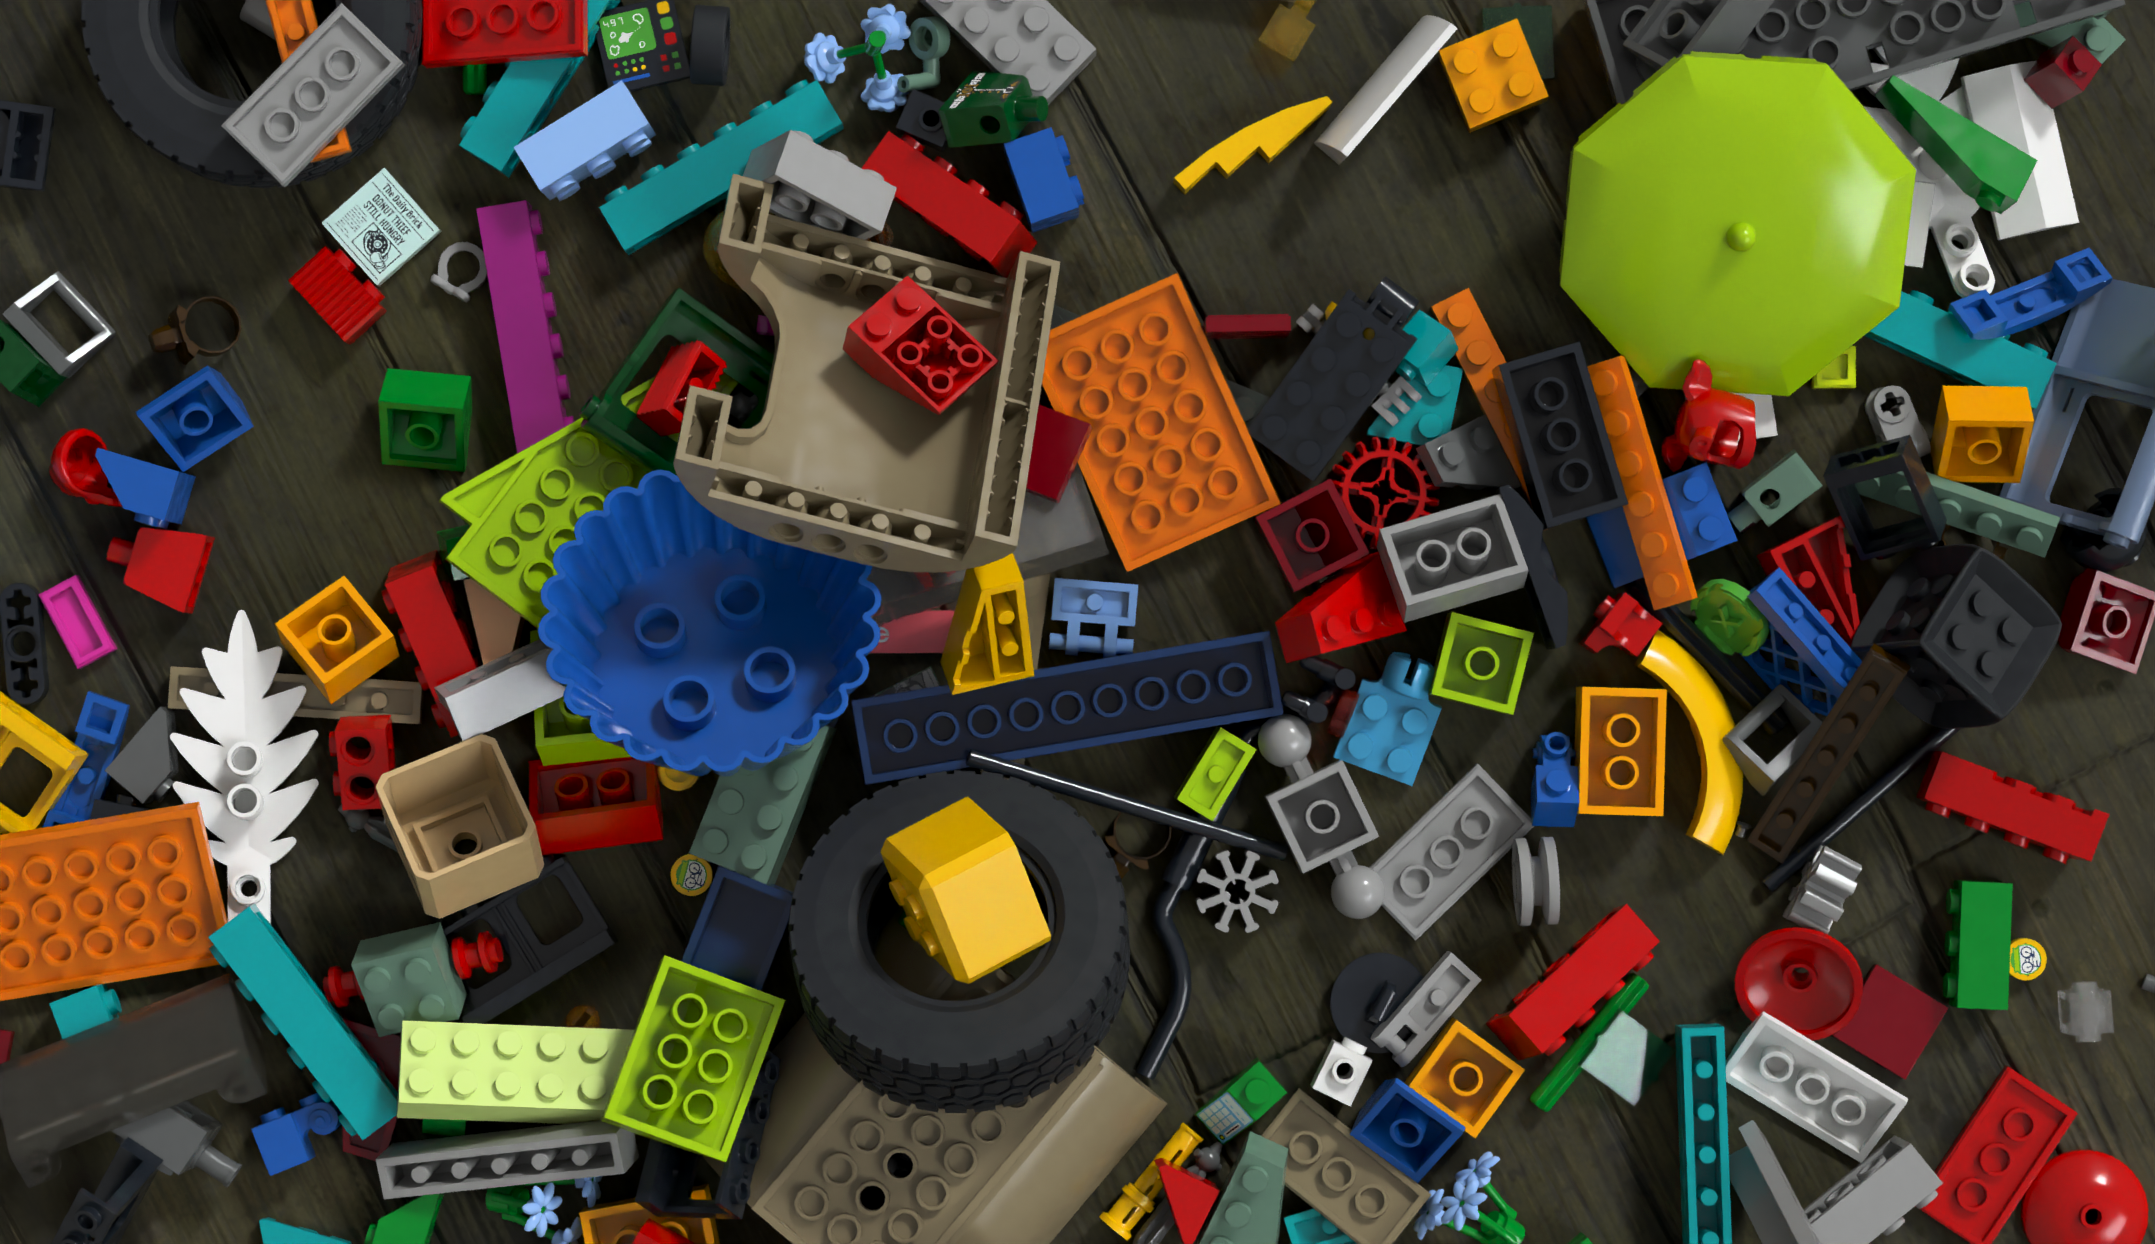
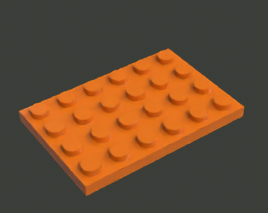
(1166, 433)
(107, 901)

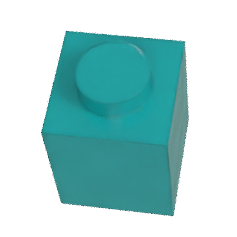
(1431, 350)
(85, 1009)

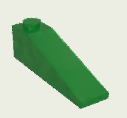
(1969, 154)

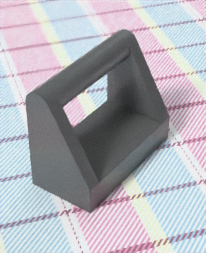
(45, 344)
(1757, 772)

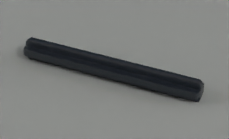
(1708, 656)

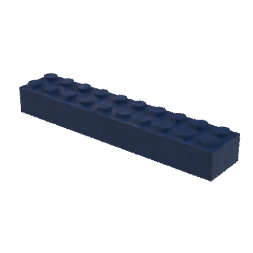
(1069, 707)

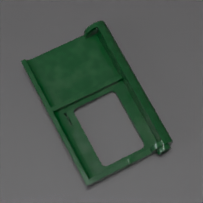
(686, 321)

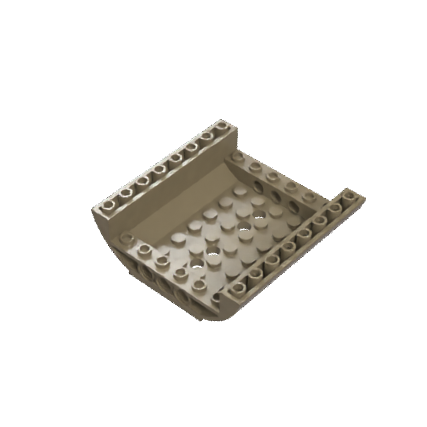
(973, 1175)

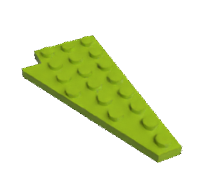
(532, 505)

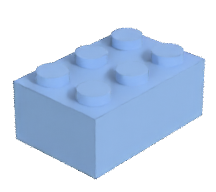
(586, 142)

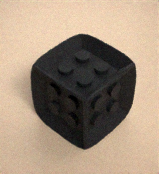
(1966, 632)

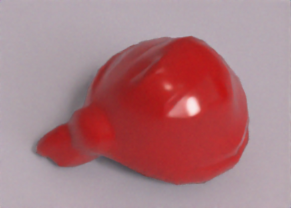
(78, 470)

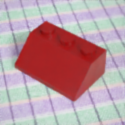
(595, 804)

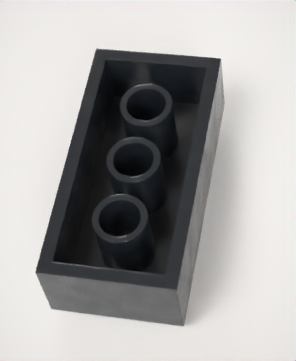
(1559, 435)

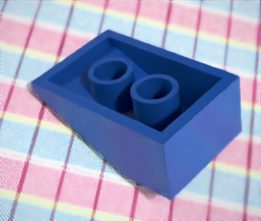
(1698, 518)

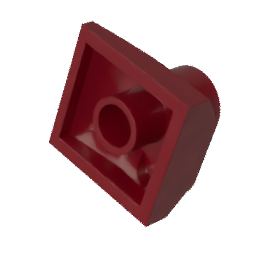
(2107, 620)

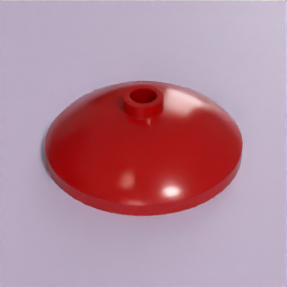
(1808, 1002)
(2082, 1181)

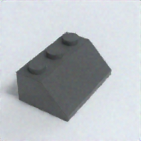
(1693, 25)

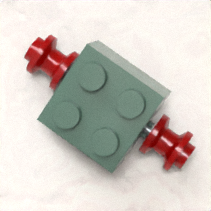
(412, 975)

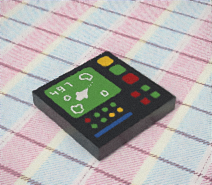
(642, 45)

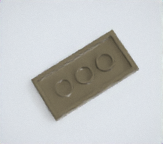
(1343, 1176)

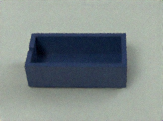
(740, 929)

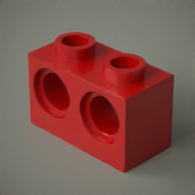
(361, 762)

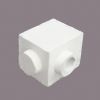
(1342, 1086)

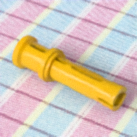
(1139, 1197)

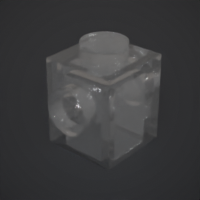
(2085, 1011)

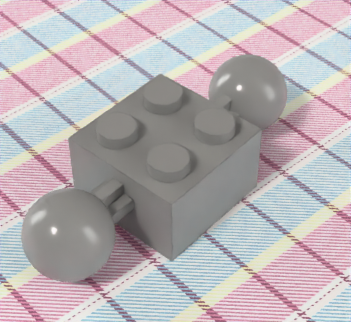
(1321, 816)

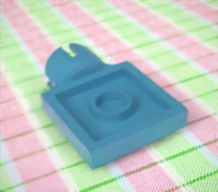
(1392, 721)

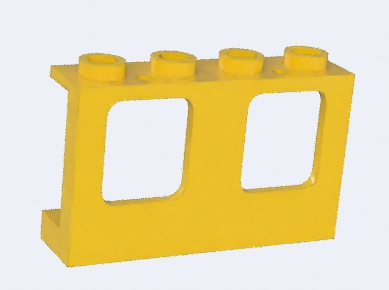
(48, 746)

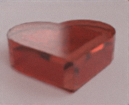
(1343, 713)

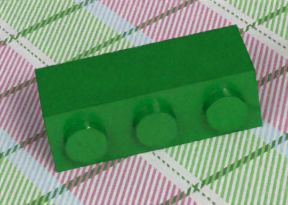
(1978, 944)

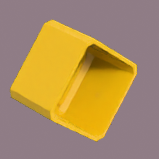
(964, 891)

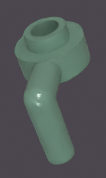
(928, 42)

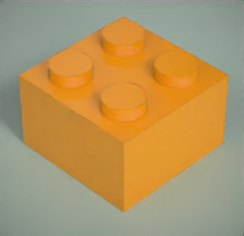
(1493, 75)
(1982, 433)
(337, 639)
(1464, 1076)

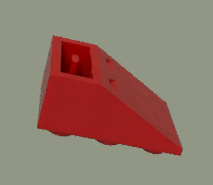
(917, 348)

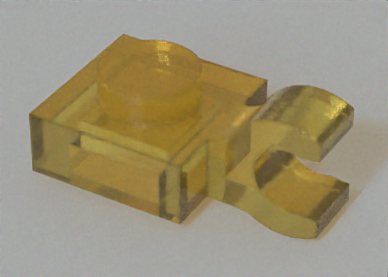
(1289, 29)

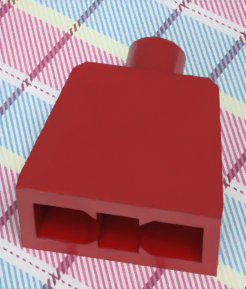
(164, 564)

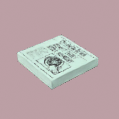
(381, 227)

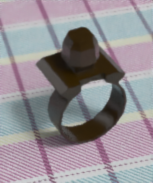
(175, 336)
(1123, 858)

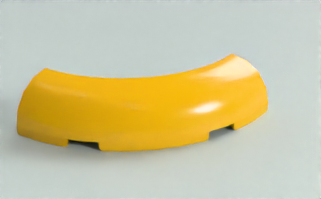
(1710, 721)

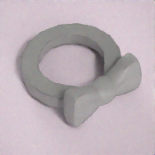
(442, 279)

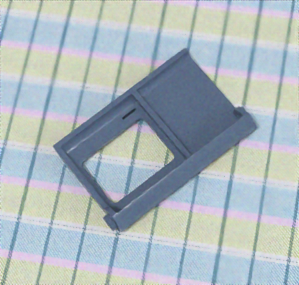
(2106, 354)

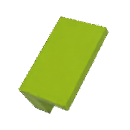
(1215, 773)

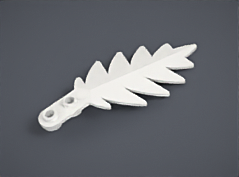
(1951, 206)
(246, 765)

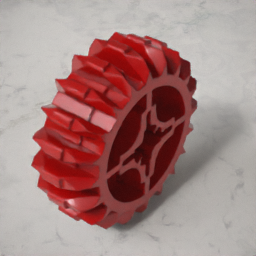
(1389, 457)

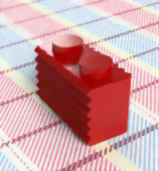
(338, 294)
(683, 366)

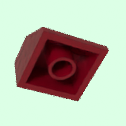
(1311, 536)

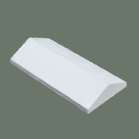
(2017, 114)
(1812, 1086)

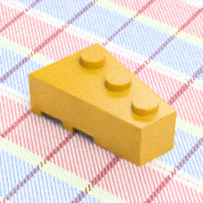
(989, 629)

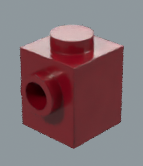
(2062, 72)

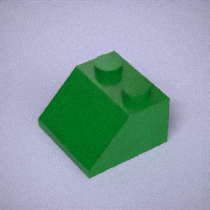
(425, 419)

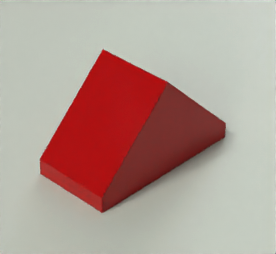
(1188, 1198)

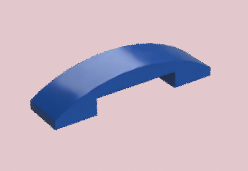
(2033, 301)
(100, 735)

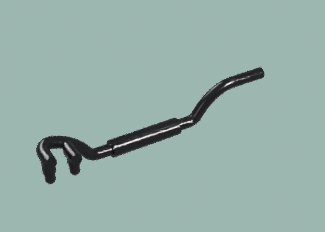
(1193, 850)

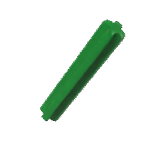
(1567, 1067)

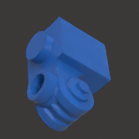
(1554, 782)
(285, 1137)

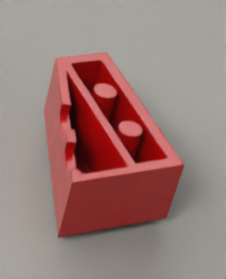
(1820, 570)
(1342, 613)

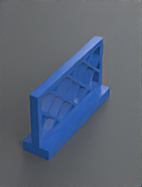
(1811, 644)

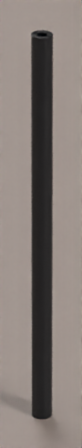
(1128, 805)
(1857, 807)

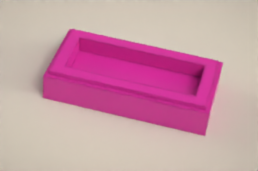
(77, 621)

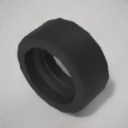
(710, 45)

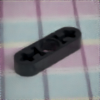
(34, 612)

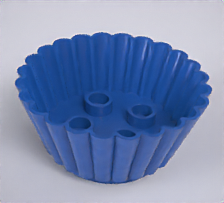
(701, 635)

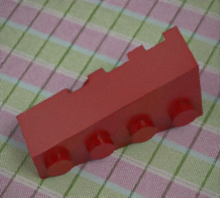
(951, 204)
(430, 627)
(2011, 808)
(1575, 985)

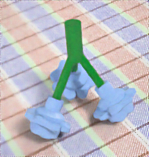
(883, 33)

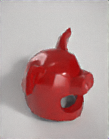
(1711, 424)

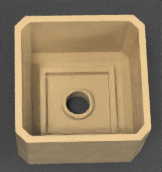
(453, 798)

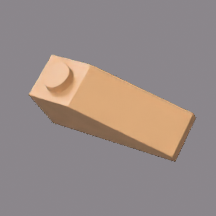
(495, 623)

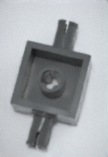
(183, 1140)

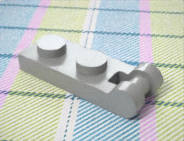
(1426, 1008)

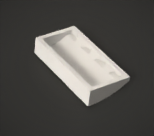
(1384, 87)

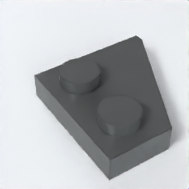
(1468, 458)

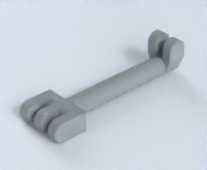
(1390, 393)

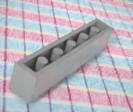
(505, 1158)

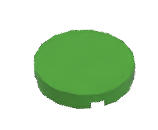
(1729, 617)

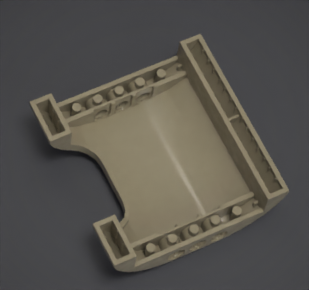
(843, 456)

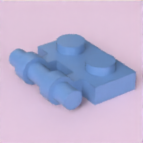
(1096, 604)

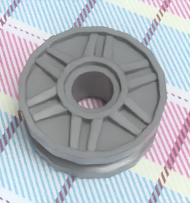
(1535, 881)

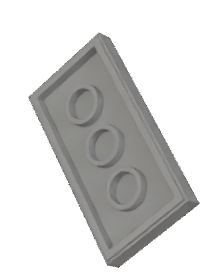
(313, 95)
(1449, 850)

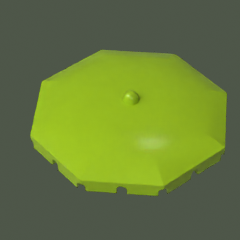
(1736, 222)

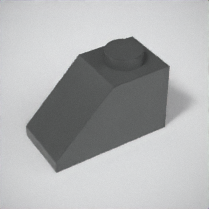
(149, 759)

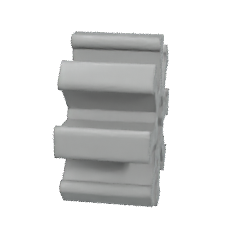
(1822, 890)
(1224, 896)

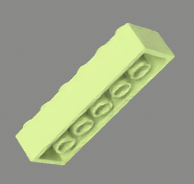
(507, 1071)

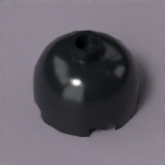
(2090, 549)

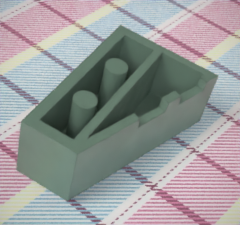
(1251, 1197)

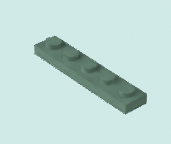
(1971, 511)

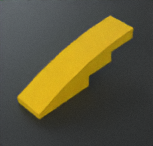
(1266, 137)

